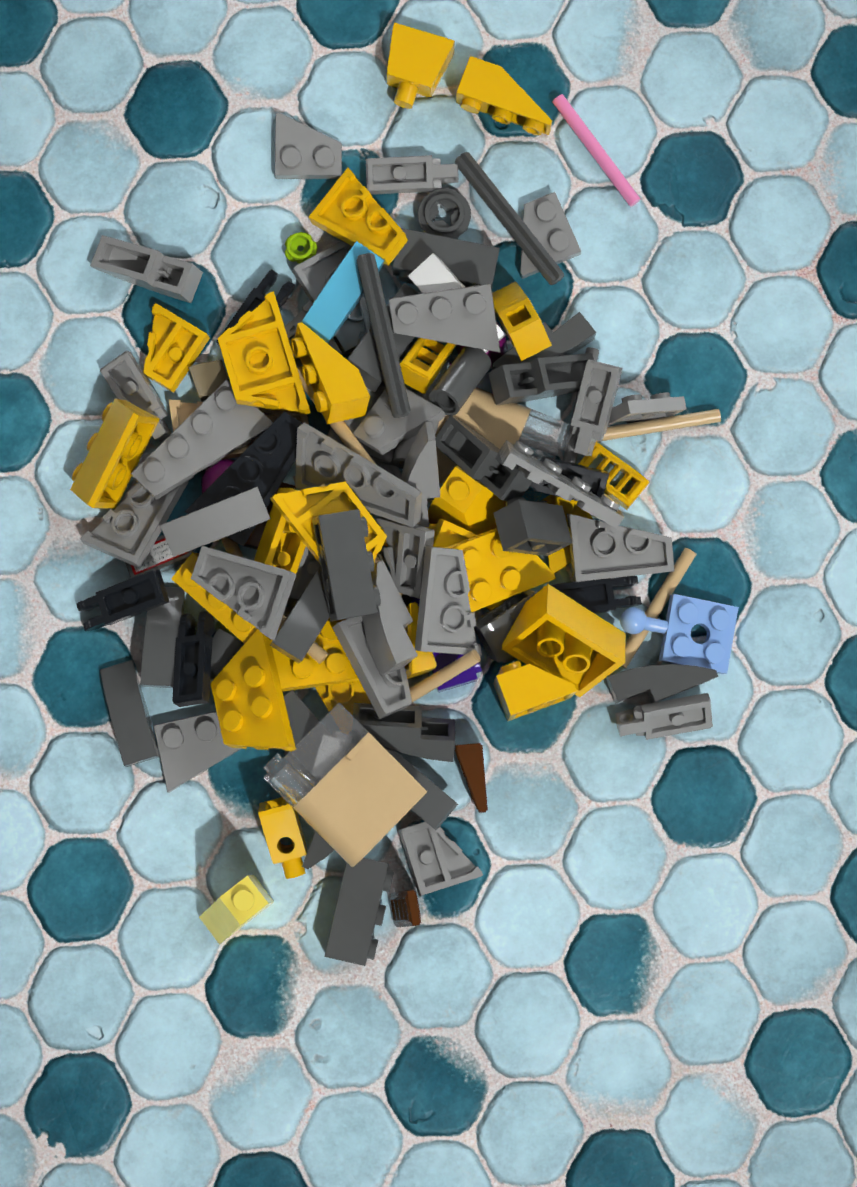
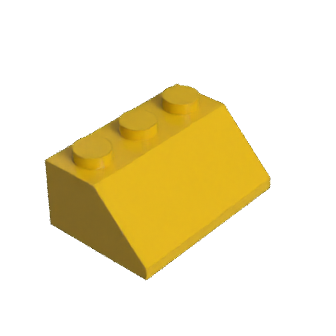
(113, 454)
(565, 640)
(529, 689)

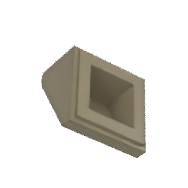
(208, 377)

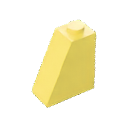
(236, 908)

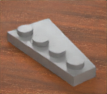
(201, 441)

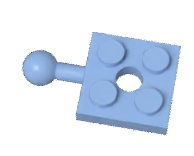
(677, 644)

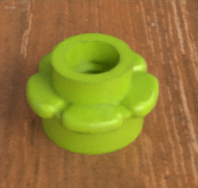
(296, 240)

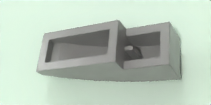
(147, 268)
(422, 468)
(215, 521)
(386, 629)

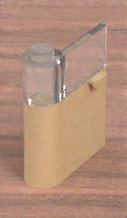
(510, 423)
(344, 784)

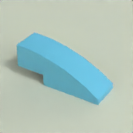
(338, 296)

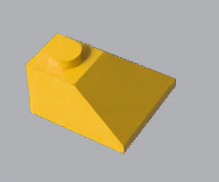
(465, 503)

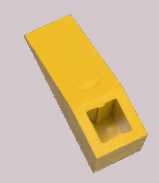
(494, 92)
(520, 321)
(334, 380)

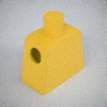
(416, 63)
(281, 821)

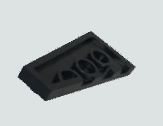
(260, 466)

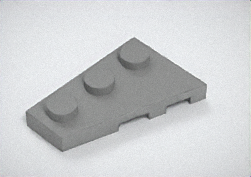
(449, 316)
(444, 606)

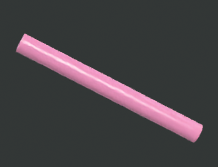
(596, 150)

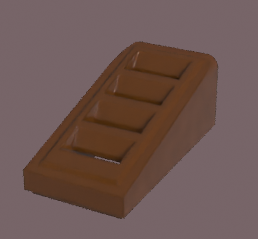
(472, 765)
(405, 908)

